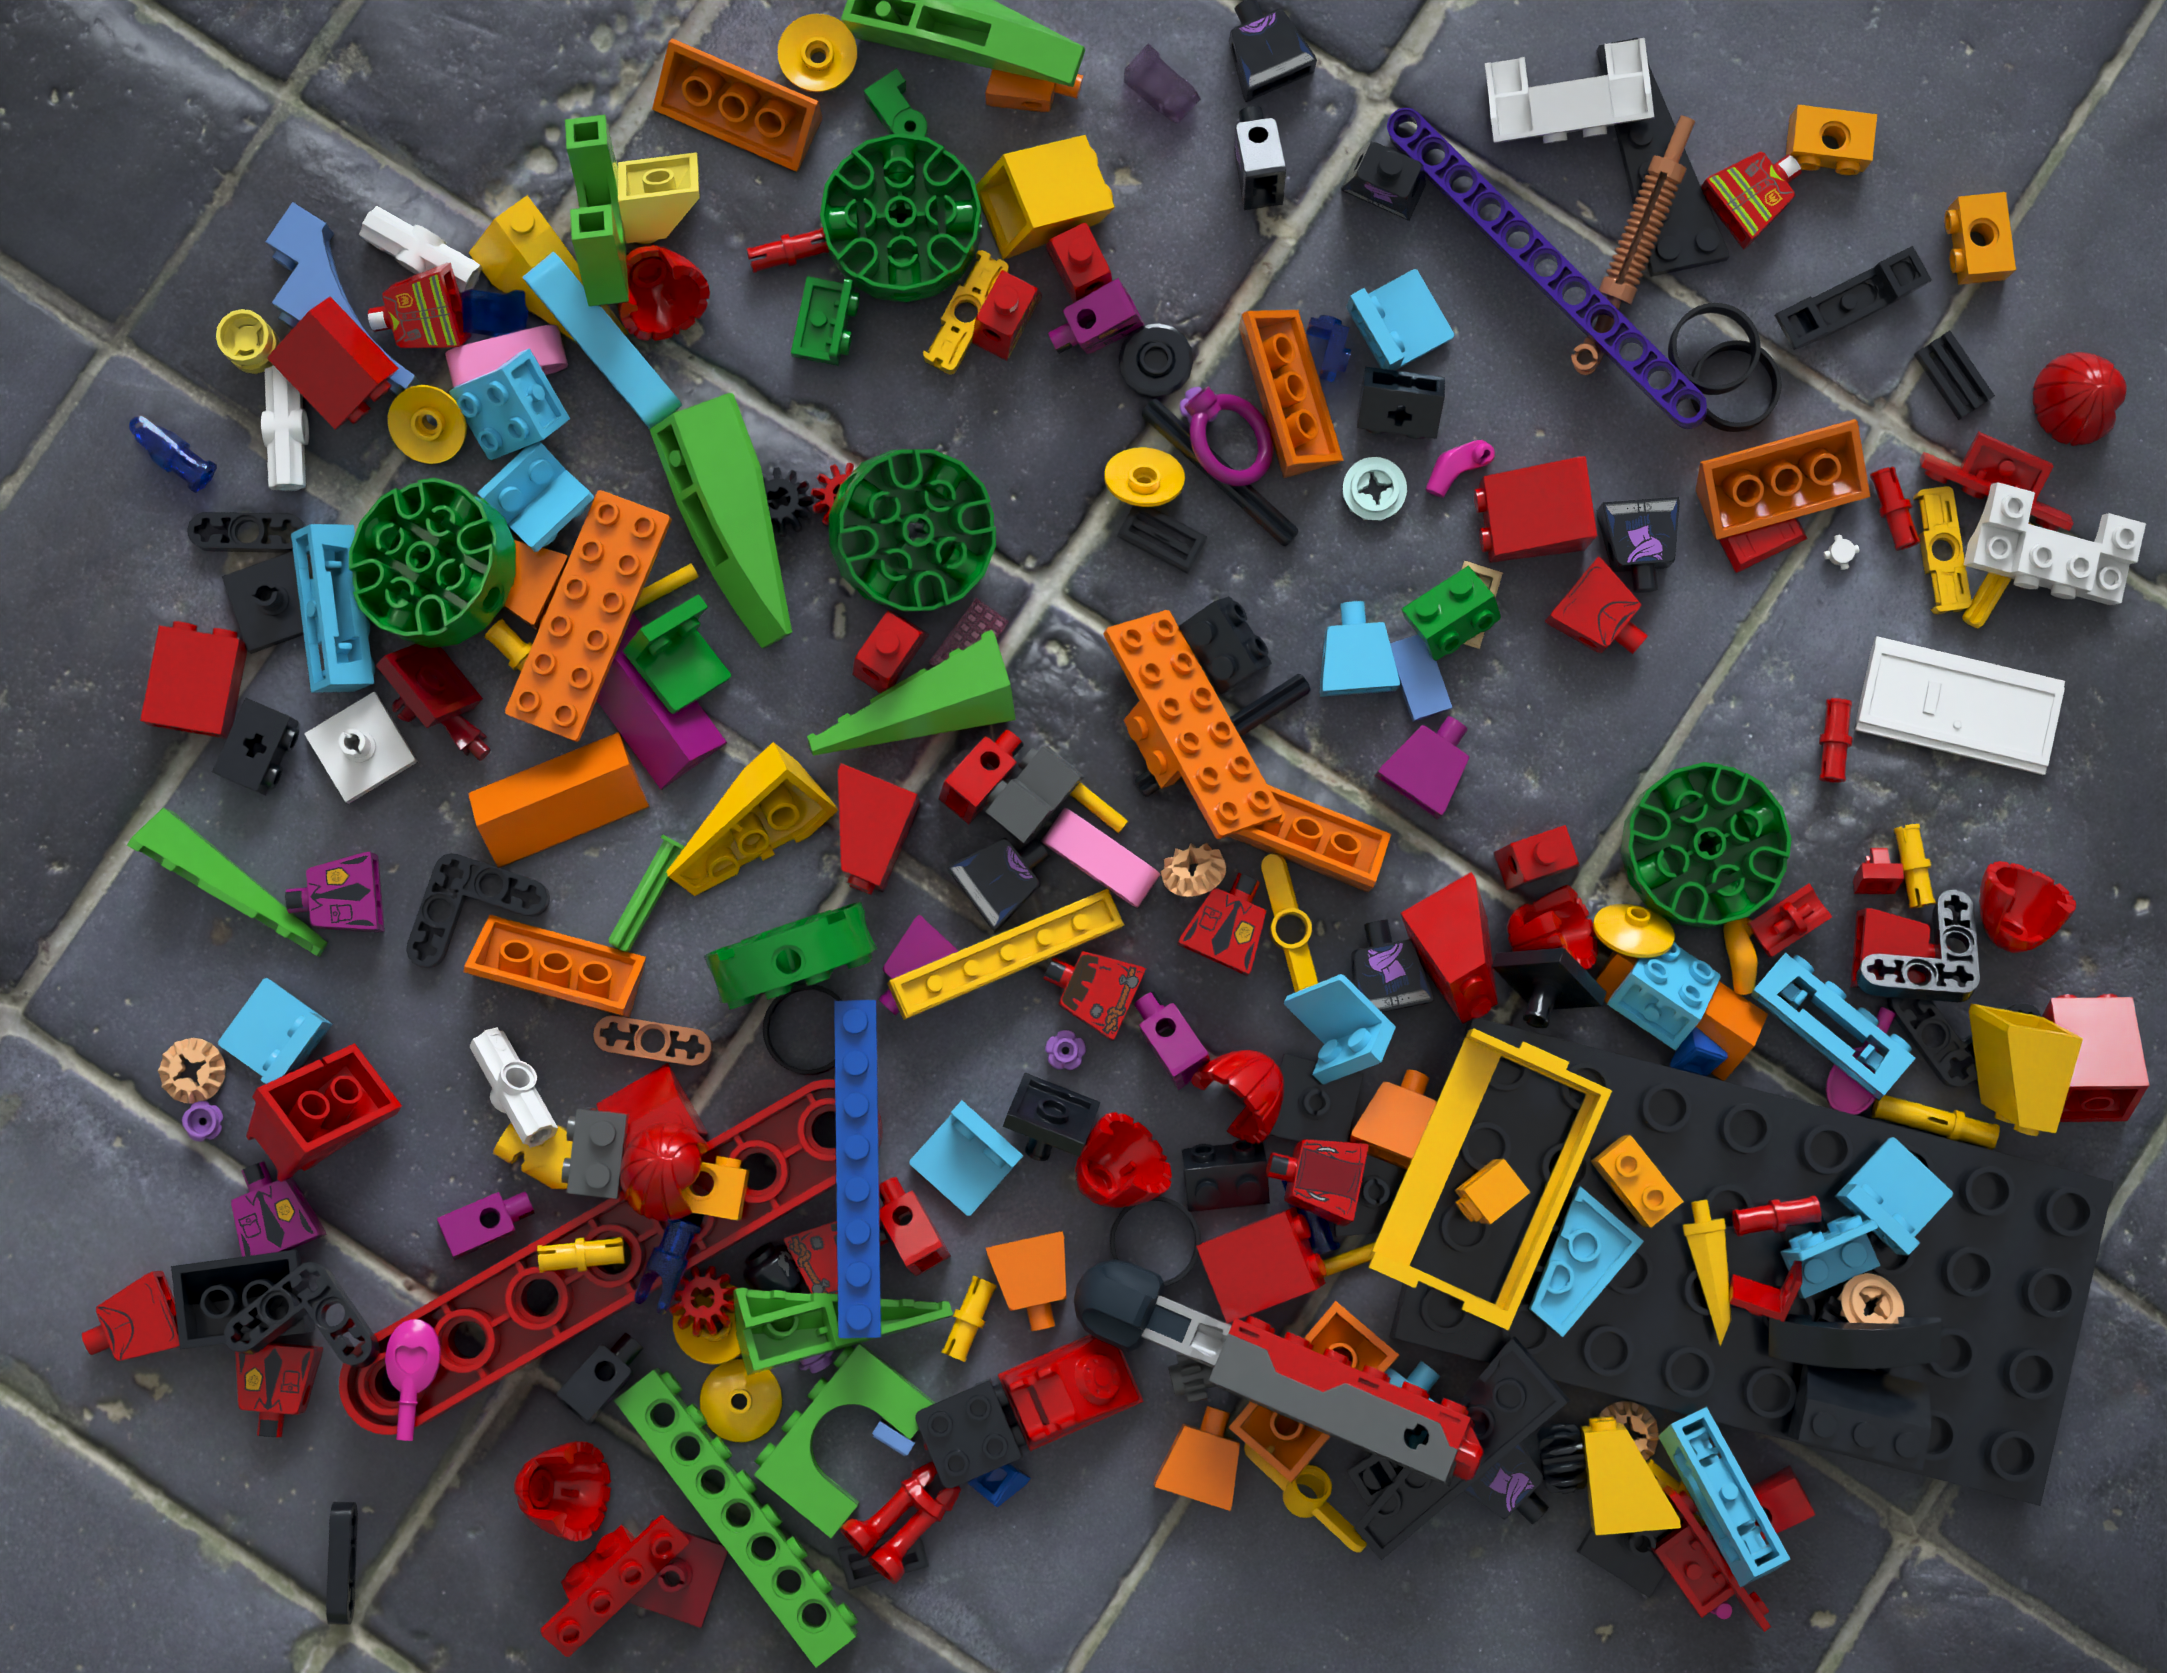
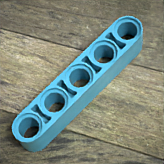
(602, 341)

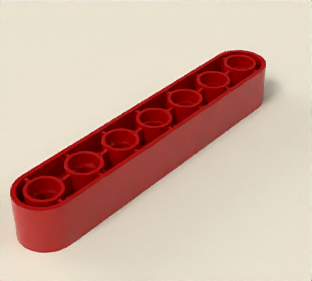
(586, 1298)

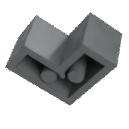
(1035, 795)

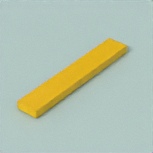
(1005, 954)

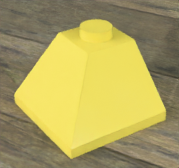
(656, 195)

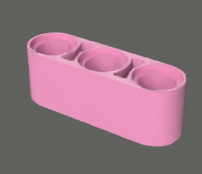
(487, 355)
(1100, 857)

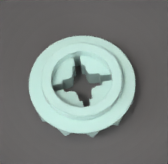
(1385, 474)

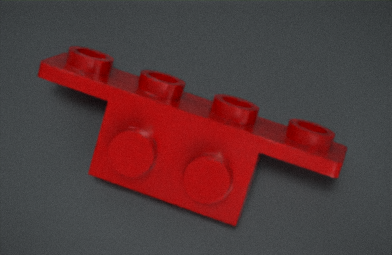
(1994, 462)
(1698, 1566)
(609, 1580)

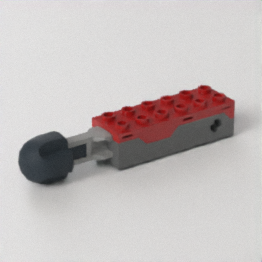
(1127, 1304)

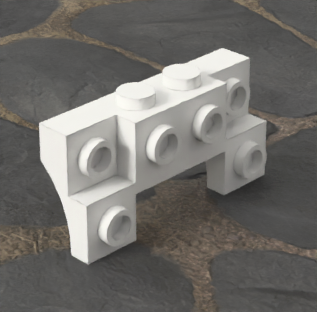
(1570, 105)
(2051, 559)

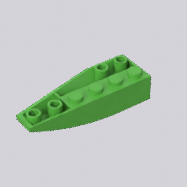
(970, 33)
(726, 509)

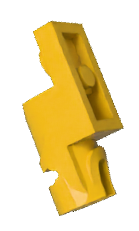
(542, 1161)

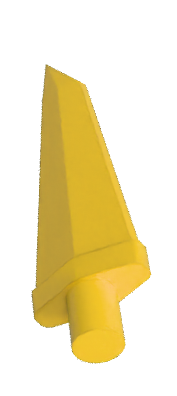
(1709, 1253)

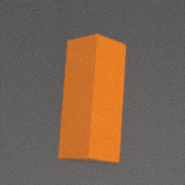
(736, 105)
(1289, 390)
(1783, 479)
(557, 800)
(1321, 841)
(556, 965)
(1727, 1020)
(1295, 1442)

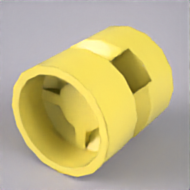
(246, 340)

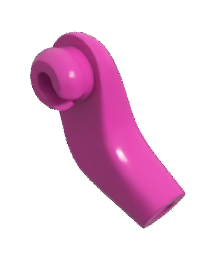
(1455, 461)

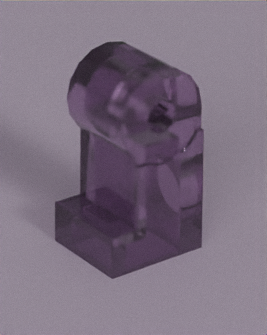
(1160, 85)

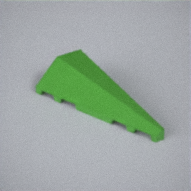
(952, 696)
(191, 856)
(791, 1327)

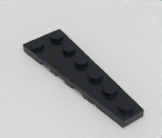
(1690, 231)

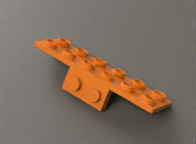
(588, 615)
(1186, 727)

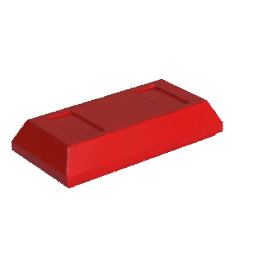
(1761, 543)

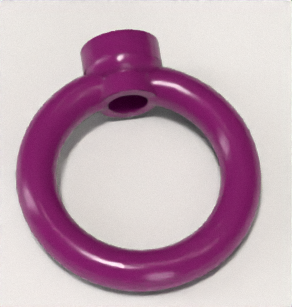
(1207, 405)

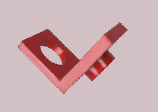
(1764, 1299)

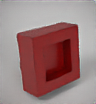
(1878, 874)

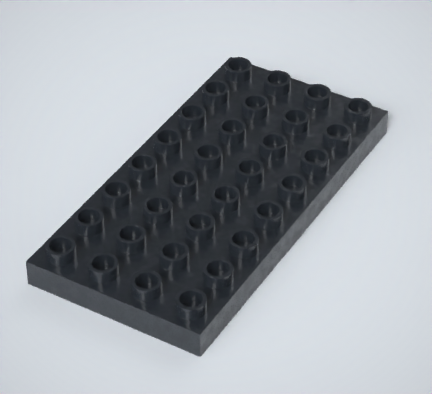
(1996, 1263)

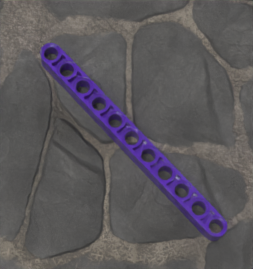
(1553, 286)

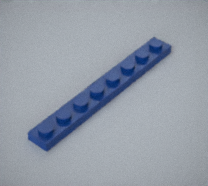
(857, 1169)

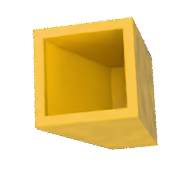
(1043, 194)
(2023, 1066)
(1620, 1483)

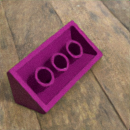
(661, 740)

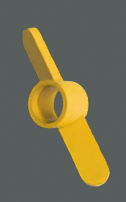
(1285, 903)
(1307, 1507)

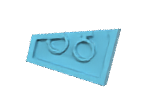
(1582, 1262)

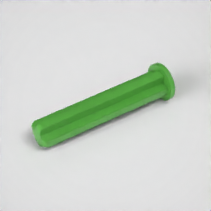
(645, 896)

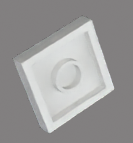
(361, 747)

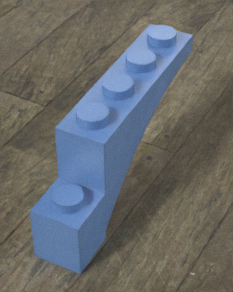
(305, 243)

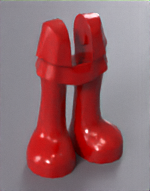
(866, 1534)

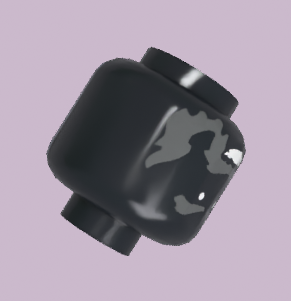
(772, 1269)

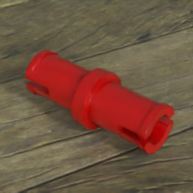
(787, 250)
(1895, 508)
(1835, 740)
(1776, 1215)

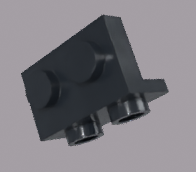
(1225, 643)
(1225, 1176)

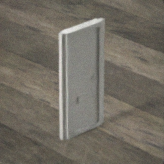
(1960, 705)

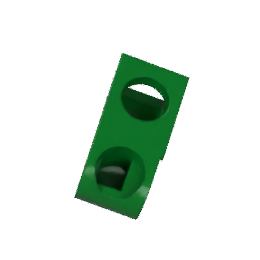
(891, 107)

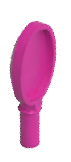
(1844, 1092)
(411, 1367)

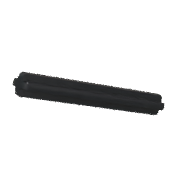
(1245, 496)
(1248, 719)

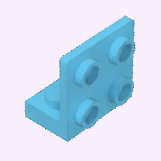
(1399, 320)
(510, 406)
(536, 495)
(1666, 994)
(1347, 1024)
(274, 1032)
(965, 1159)
(1896, 1194)
(1832, 1255)

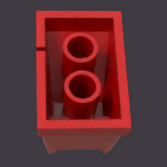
(319, 1110)
(1069, 1389)

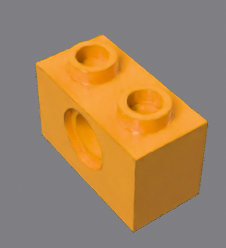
(1851, 130)
(1990, 218)
(1636, 1181)
(728, 1192)
(1490, 1192)

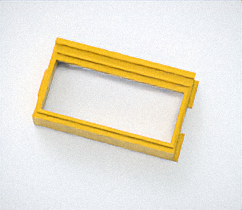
(1438, 1153)

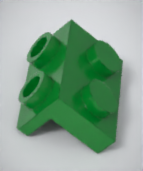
(824, 320)
(1452, 613)

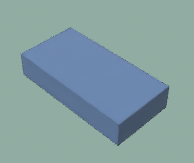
(1419, 678)

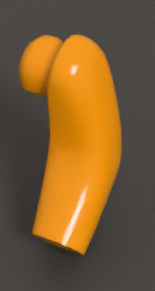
(1741, 955)

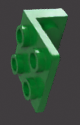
(676, 657)

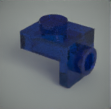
(493, 312)
(1336, 354)

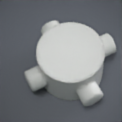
(1841, 552)

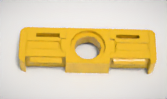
(956, 336)
(1942, 523)

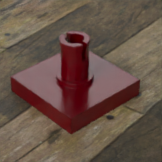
(427, 685)
(686, 1583)

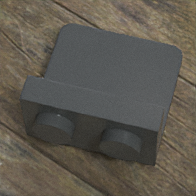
(595, 1152)

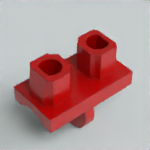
(1789, 920)

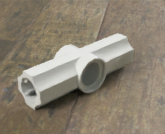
(417, 247)
(284, 432)
(513, 1087)

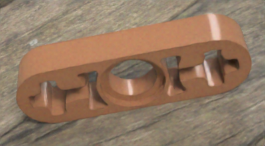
(625, 1025)

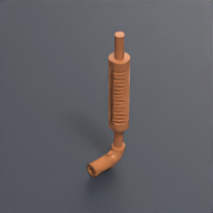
(1637, 241)

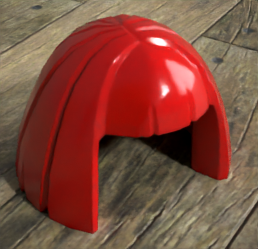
(663, 293)
(2078, 397)
(2022, 906)
(1555, 922)
(1254, 1079)
(1121, 1164)
(659, 1168)
(565, 1490)

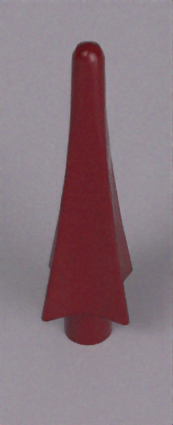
(467, 737)

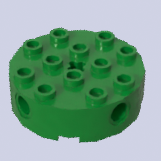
(862, 212)
(951, 521)
(432, 563)
(1713, 805)
(791, 953)

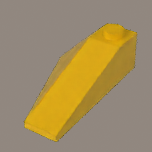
(514, 246)
(759, 812)

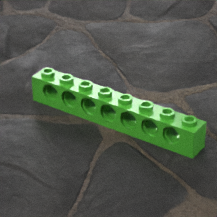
(815, 1640)

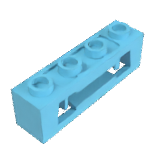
(331, 610)
(1832, 1002)
(1723, 1497)

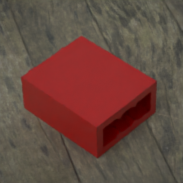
(333, 364)
(194, 680)
(1262, 1264)

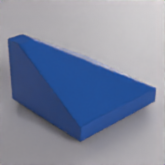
(1698, 1054)
(1000, 1483)

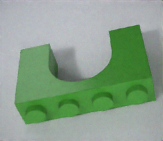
(597, 222)
(792, 1466)

